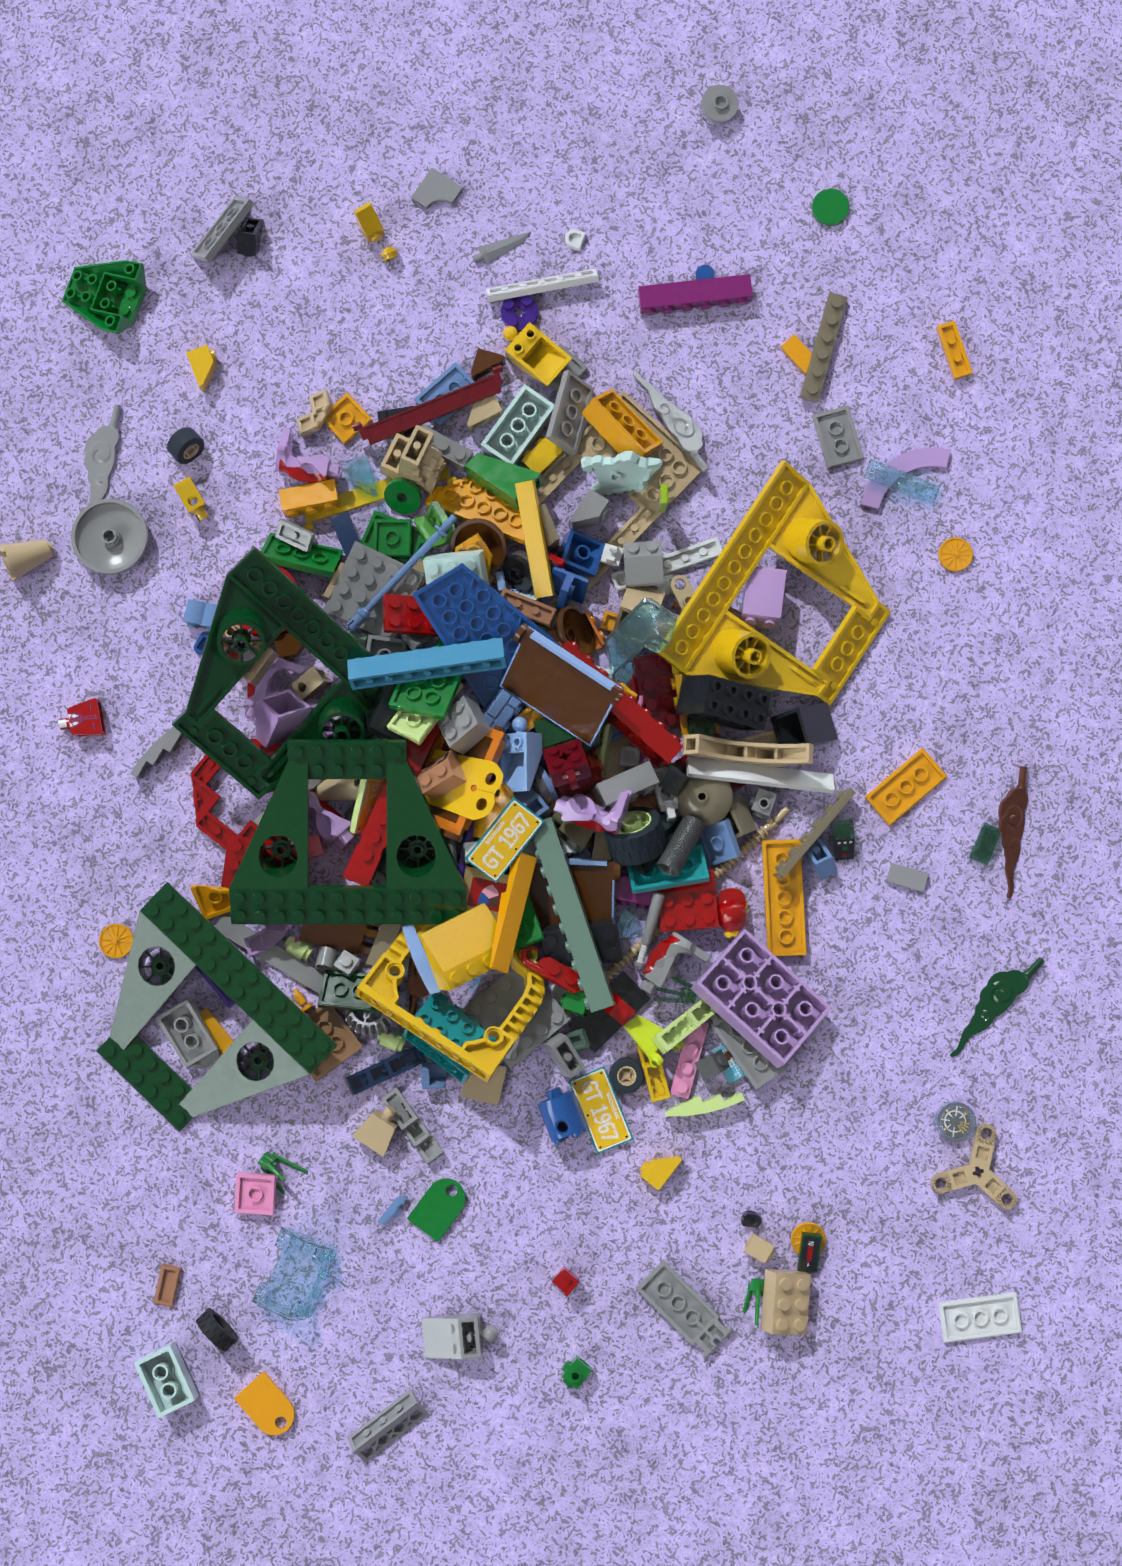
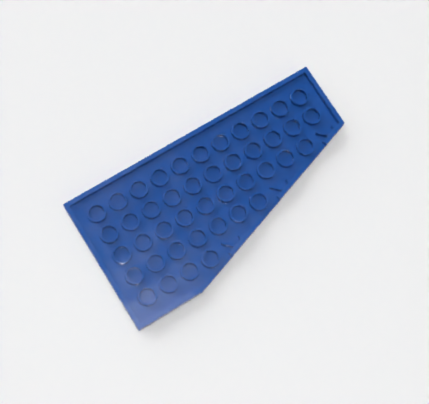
(469, 610)

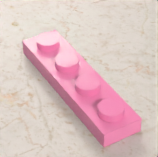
(686, 1065)

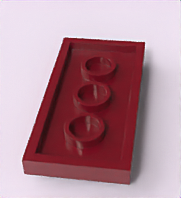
(653, 683)

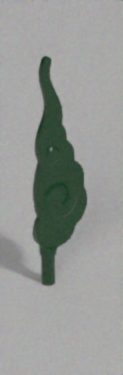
(996, 998)

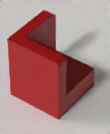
(566, 1280)

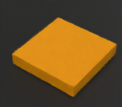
(343, 415)

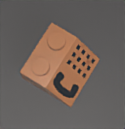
(441, 775)

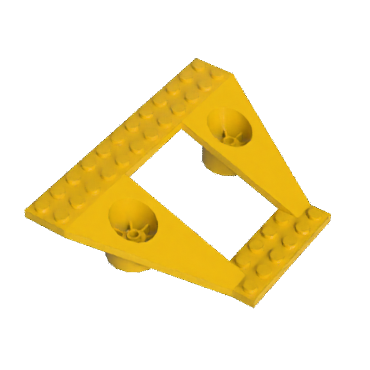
(782, 520)

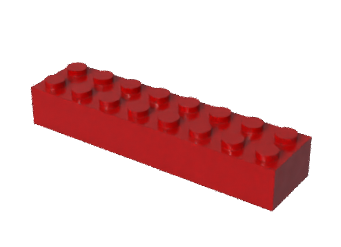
(634, 721)

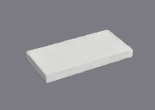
(979, 1317)

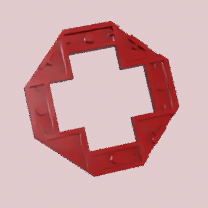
(206, 799)

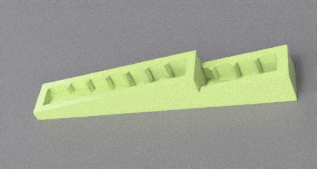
(683, 1026)

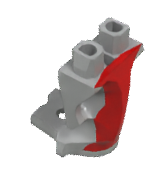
(661, 964)

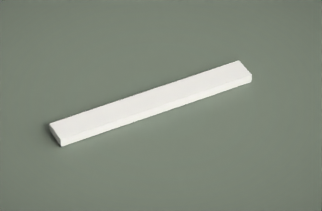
(760, 775)

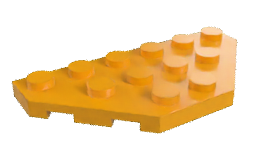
(471, 500)

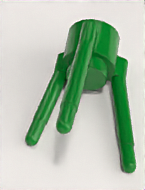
(268, 1164)
(757, 1287)

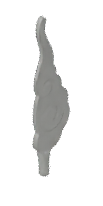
(677, 422)
(101, 456)

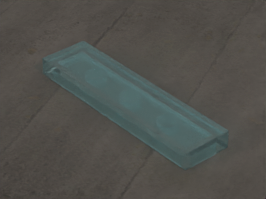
(901, 481)

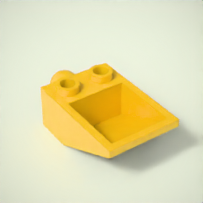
(538, 355)

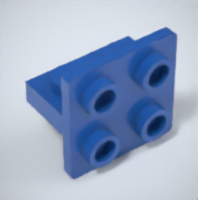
(568, 587)

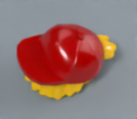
(732, 911)

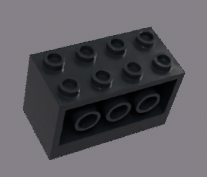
(723, 702)

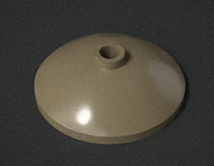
(713, 807)

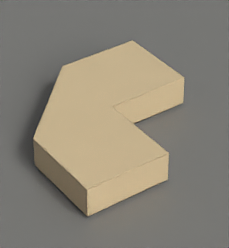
(313, 421)

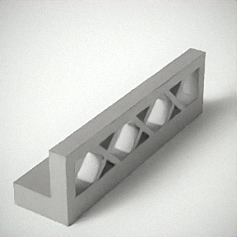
(385, 1423)

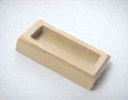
(330, 585)

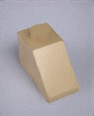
(484, 412)

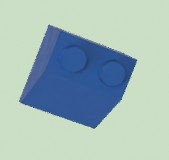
(581, 553)

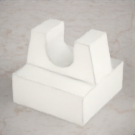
(612, 555)

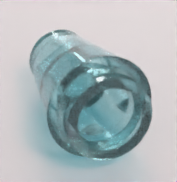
(627, 921)

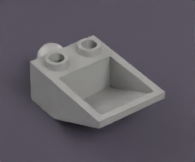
(451, 1336)

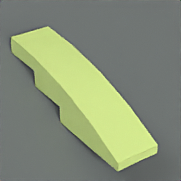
(696, 1106)

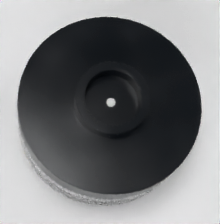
(517, 570)

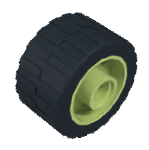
(638, 839)

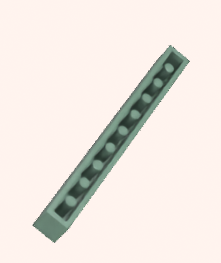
(573, 917)

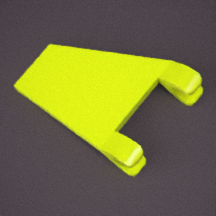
(642, 1032)

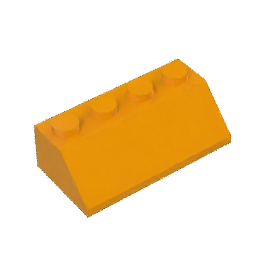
(620, 425)

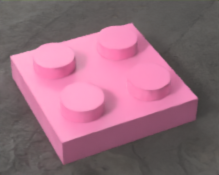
(255, 1193)

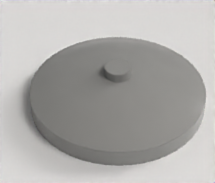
(109, 536)

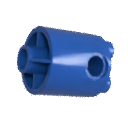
(562, 1108)

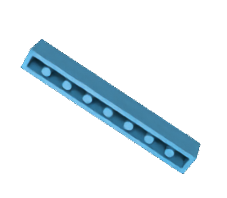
(427, 663)

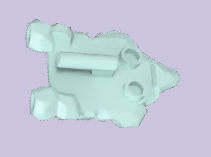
(621, 473)

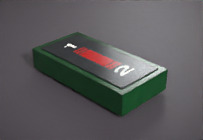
(809, 1252)

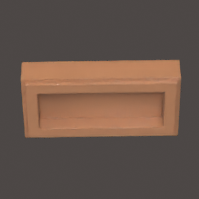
(167, 1285)

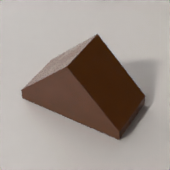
(484, 362)

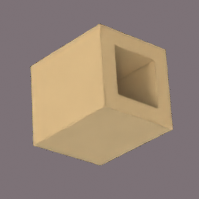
(759, 1248)

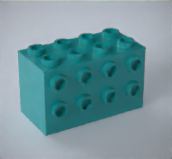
(453, 1025)

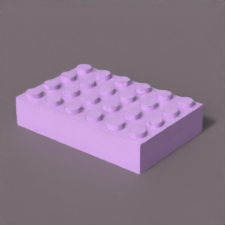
(761, 998)

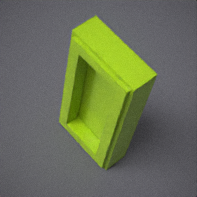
(663, 498)

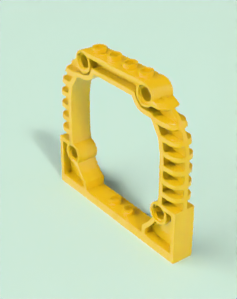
(478, 1056)

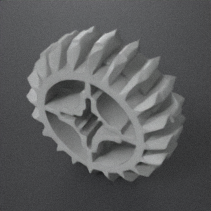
(372, 1022)

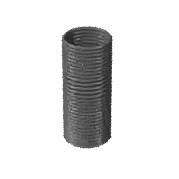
(683, 841)

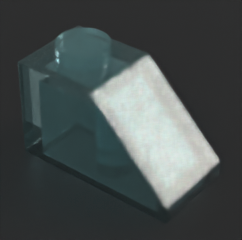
(360, 474)

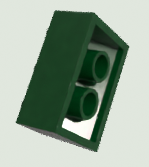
(555, 735)

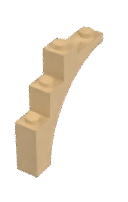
(747, 752)

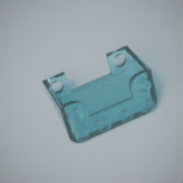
(296, 1275)

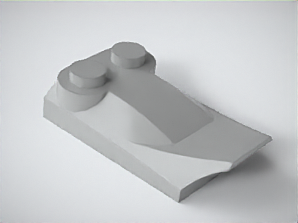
(189, 1035)

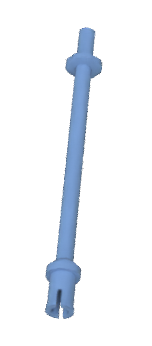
(364, 613)

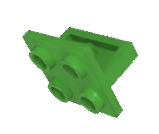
(435, 516)

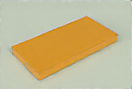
(905, 786)

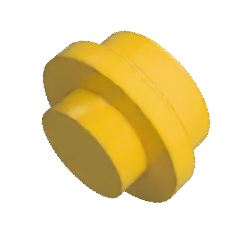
(389, 253)

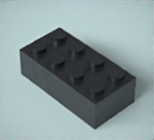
(606, 936)

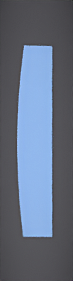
(420, 958)

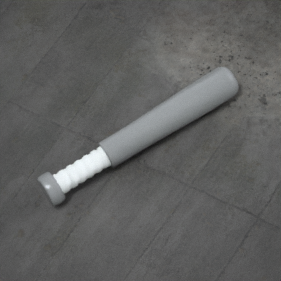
(651, 922)

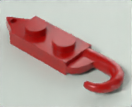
(553, 971)

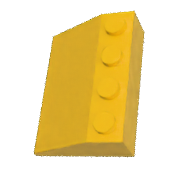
(460, 947)

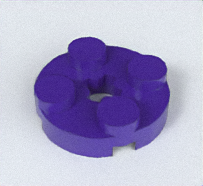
(512, 304)

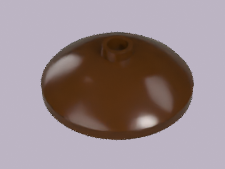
(489, 533)
(574, 626)

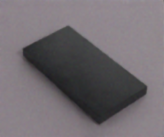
(601, 1025)

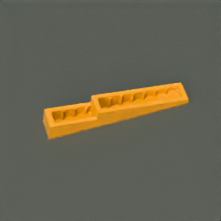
(511, 911)

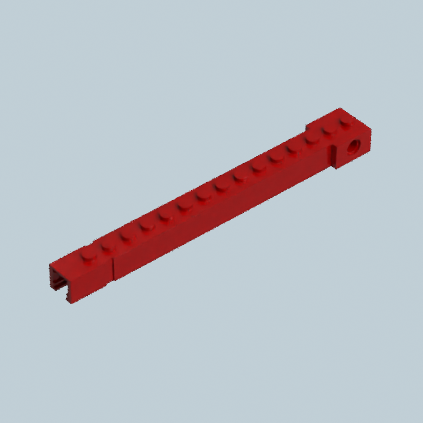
(373, 843)

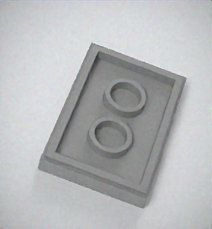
(837, 437)

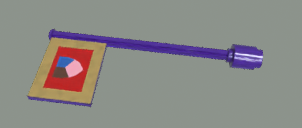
(479, 886)

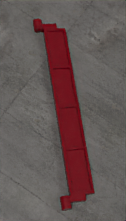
(432, 409)

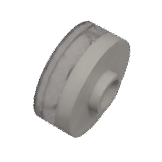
(718, 105)

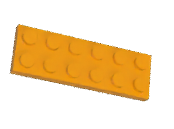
(783, 901)

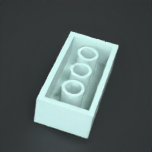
(518, 426)

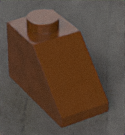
(288, 647)

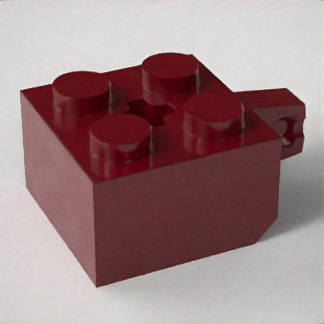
(567, 764)

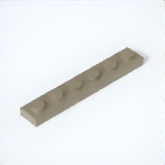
(823, 347)
(810, 837)

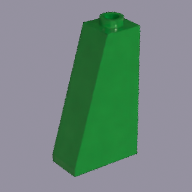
(500, 477)

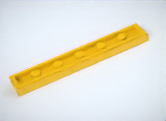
(534, 539)

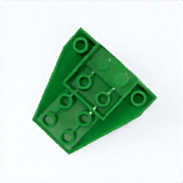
(107, 293)

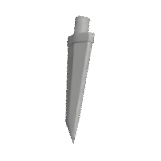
(494, 250)

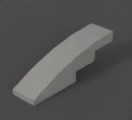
(167, 742)
(413, 1126)

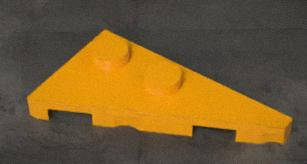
(211, 899)

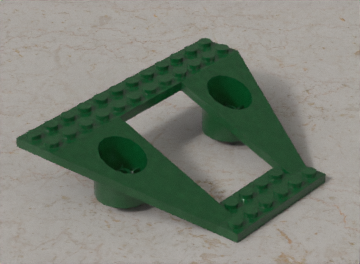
(269, 602)
(280, 890)
(277, 1021)

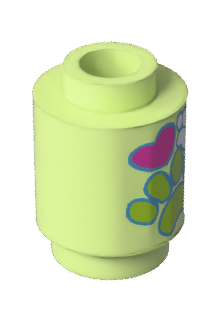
(298, 948)
(392, 1040)

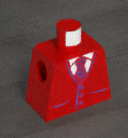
(84, 719)

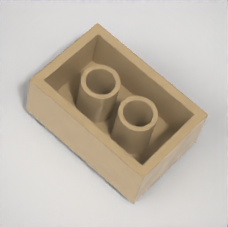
(785, 1302)

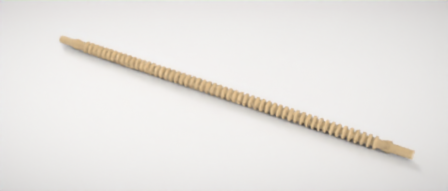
(771, 824)

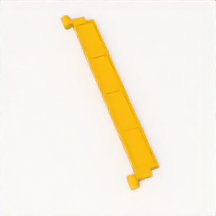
(357, 498)

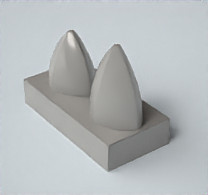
(295, 535)

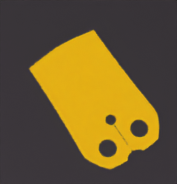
(462, 799)

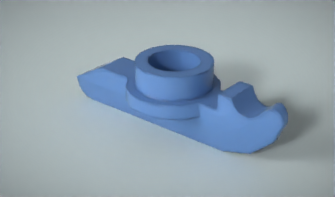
(393, 1210)

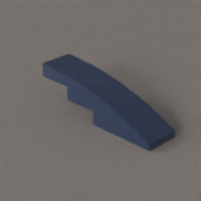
(345, 531)
(384, 1070)

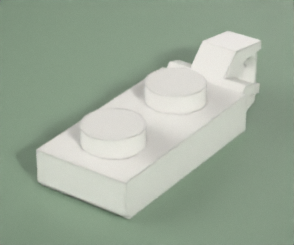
(665, 804)

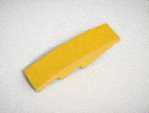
(654, 1078)

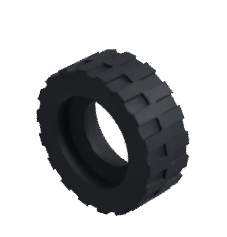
(217, 1329)

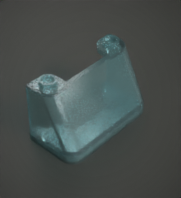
(645, 626)

